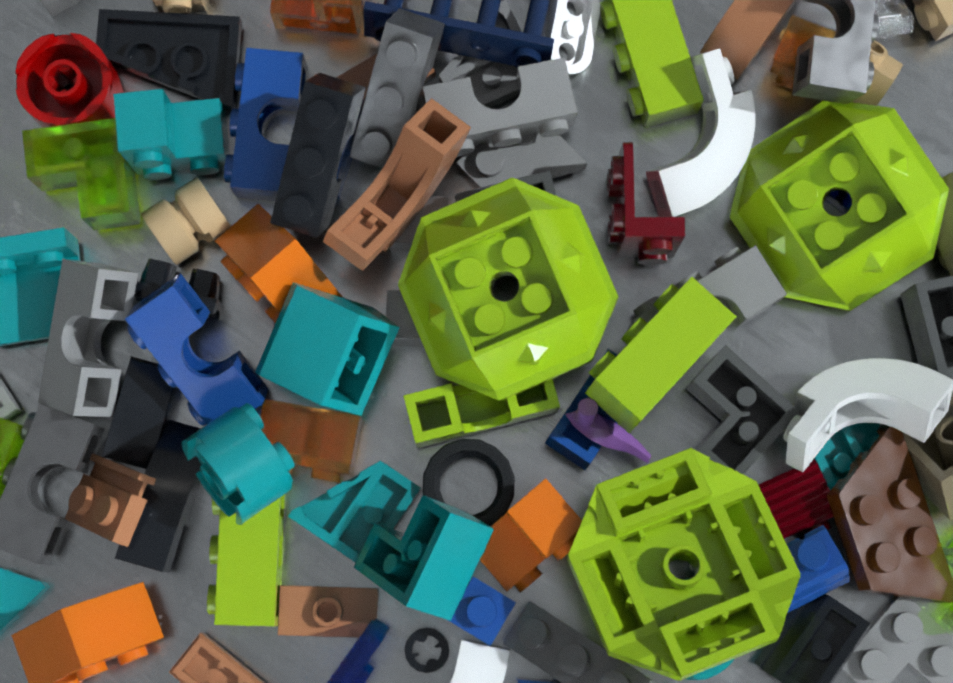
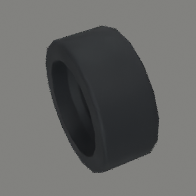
(476, 449)

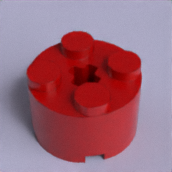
(60, 60)

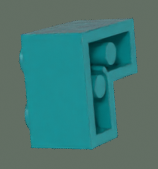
(170, 136)
(428, 562)

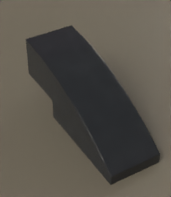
(168, 501)

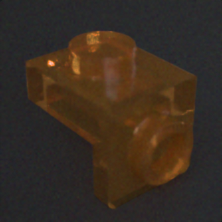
(795, 34)

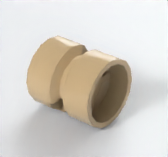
(186, 221)

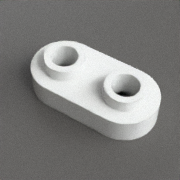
(572, 32)

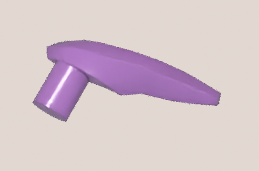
(605, 430)

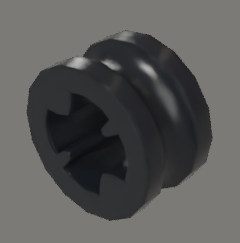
(432, 664)

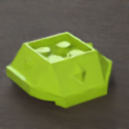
(892, 212)
(560, 298)
(691, 514)

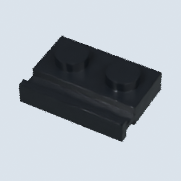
(814, 643)

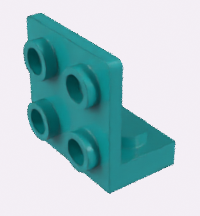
(30, 282)

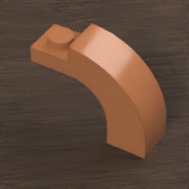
(746, 30)
(402, 187)

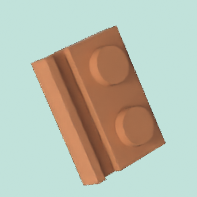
(109, 500)

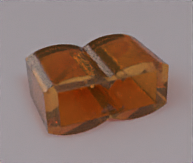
(314, 437)

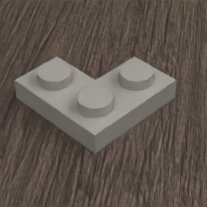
(898, 638)

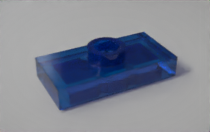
(355, 664)

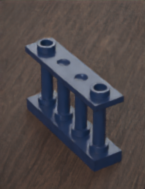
(476, 39)

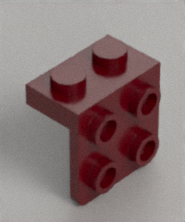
(643, 238)

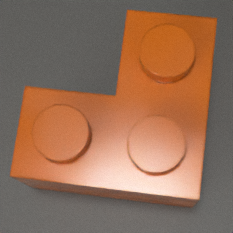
(269, 260)
(528, 534)
(85, 635)

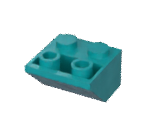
(327, 348)

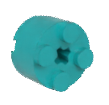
(240, 463)

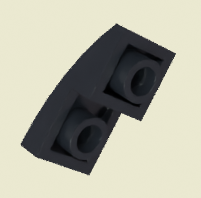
(138, 414)

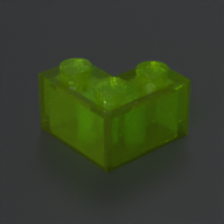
(89, 159)

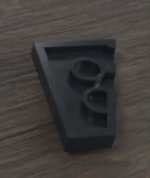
(175, 49)

